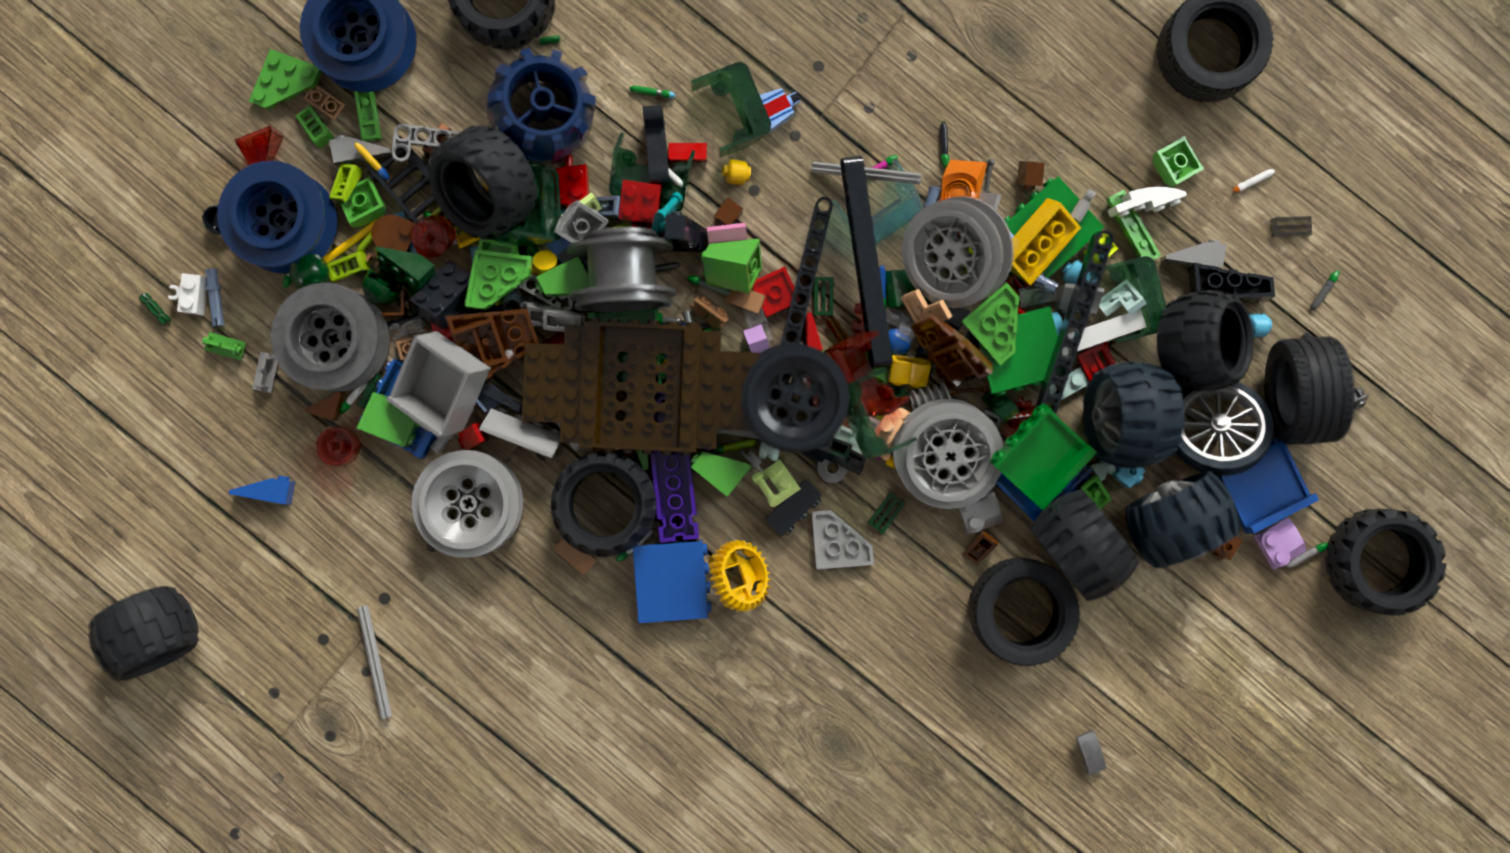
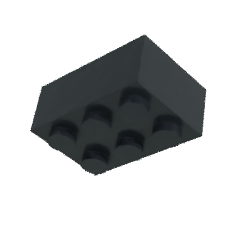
(442, 295)

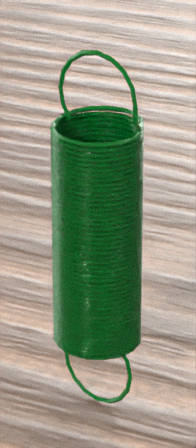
(549, 39)

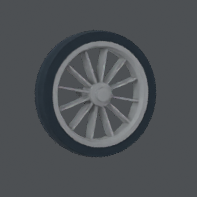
(1222, 426)

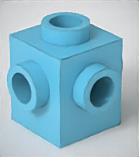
(1128, 479)

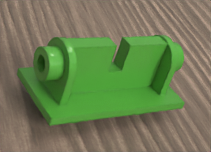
(224, 346)

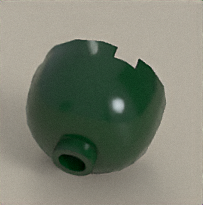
(309, 270)
(380, 288)

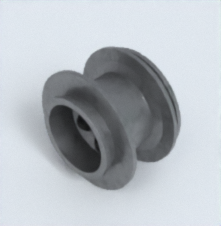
(621, 271)
(298, 324)

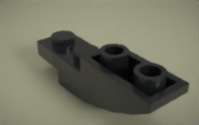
(839, 453)

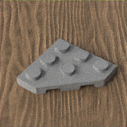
(838, 543)

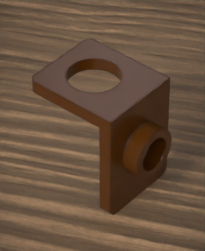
(405, 306)

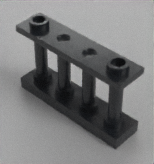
(414, 164)

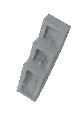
(552, 317)

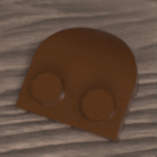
(392, 232)

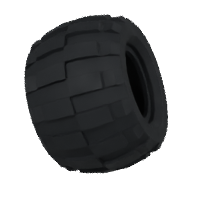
(1205, 340)
(143, 632)

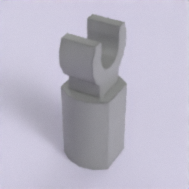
(1082, 206)

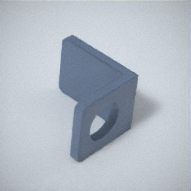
(486, 403)

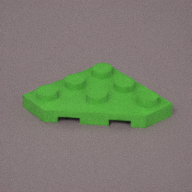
(283, 79)
(495, 276)
(996, 323)

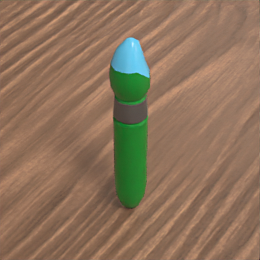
(652, 92)

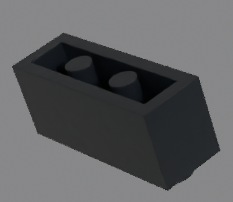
(794, 508)

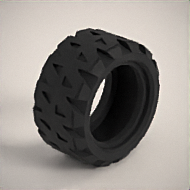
(506, 32)
(501, 169)
(1424, 561)

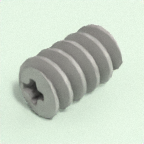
(923, 397)

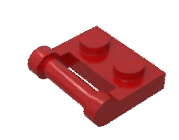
(1091, 362)

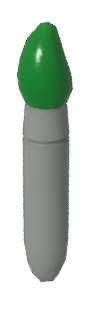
(1306, 555)

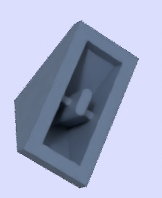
(610, 206)

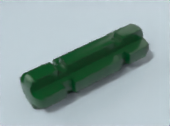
(154, 309)
(369, 389)

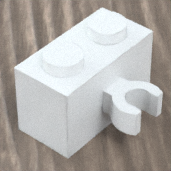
(191, 294)

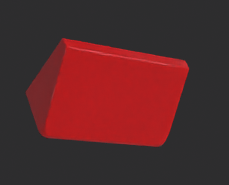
(681, 152)

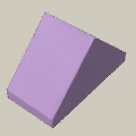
(756, 339)

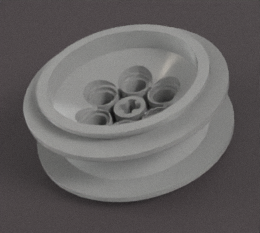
(980, 229)
(945, 419)
(433, 506)

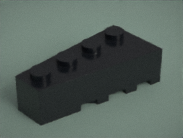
(685, 233)

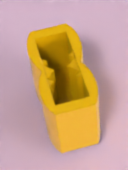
(909, 371)

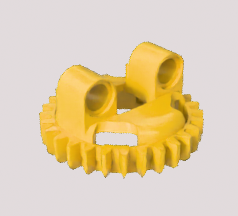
(751, 571)

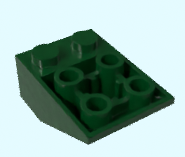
(405, 268)

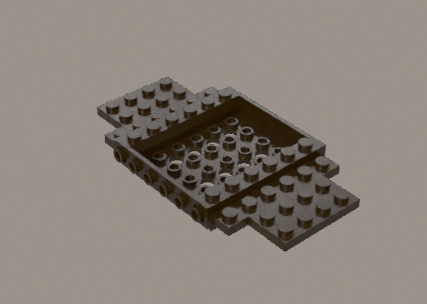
(580, 385)

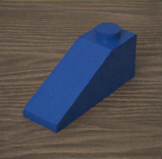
(274, 490)

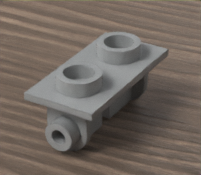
(265, 372)

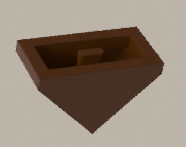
(328, 407)
(980, 547)

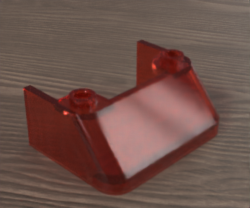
(851, 359)

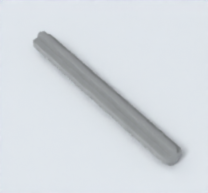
(871, 173)
(374, 662)

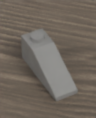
(344, 150)
(1207, 254)

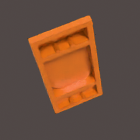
(962, 179)

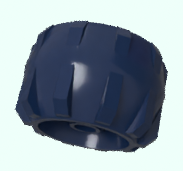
(536, 144)

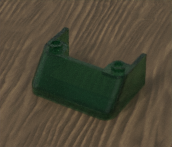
(740, 84)
(625, 168)
(543, 220)
(1144, 277)
(861, 426)

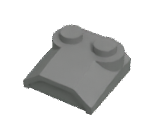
(579, 220)
(981, 514)

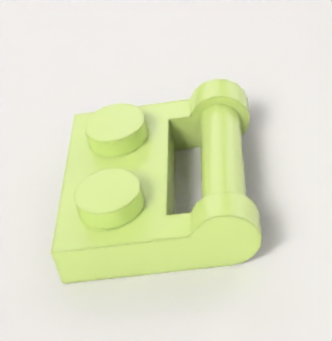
(781, 479)

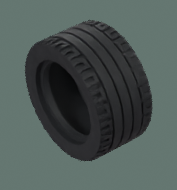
(1190, 79)
(1309, 390)
(1062, 623)

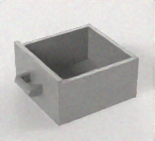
(438, 384)

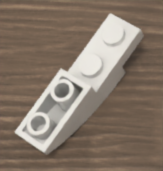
(1147, 198)

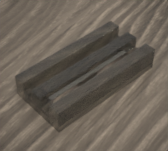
(1275, 227)

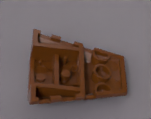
(493, 336)
(950, 352)

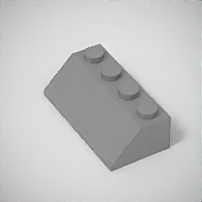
(522, 433)

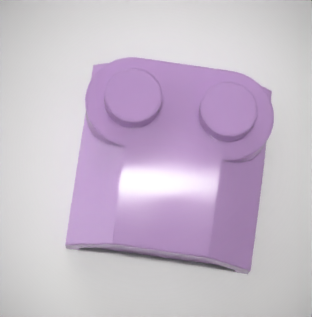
(1280, 543)

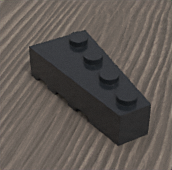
(1245, 286)

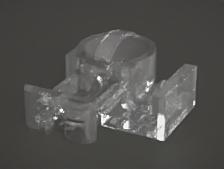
(899, 319)

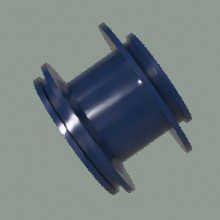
(373, 63)
(256, 188)

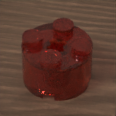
(424, 233)
(349, 446)

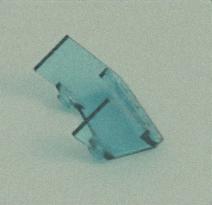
(894, 215)

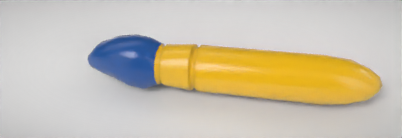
(371, 160)

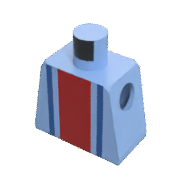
(779, 107)

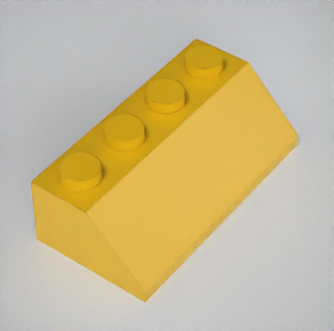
(1042, 240)

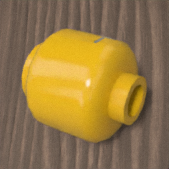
(736, 172)

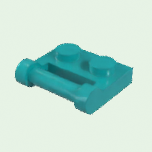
(659, 219)

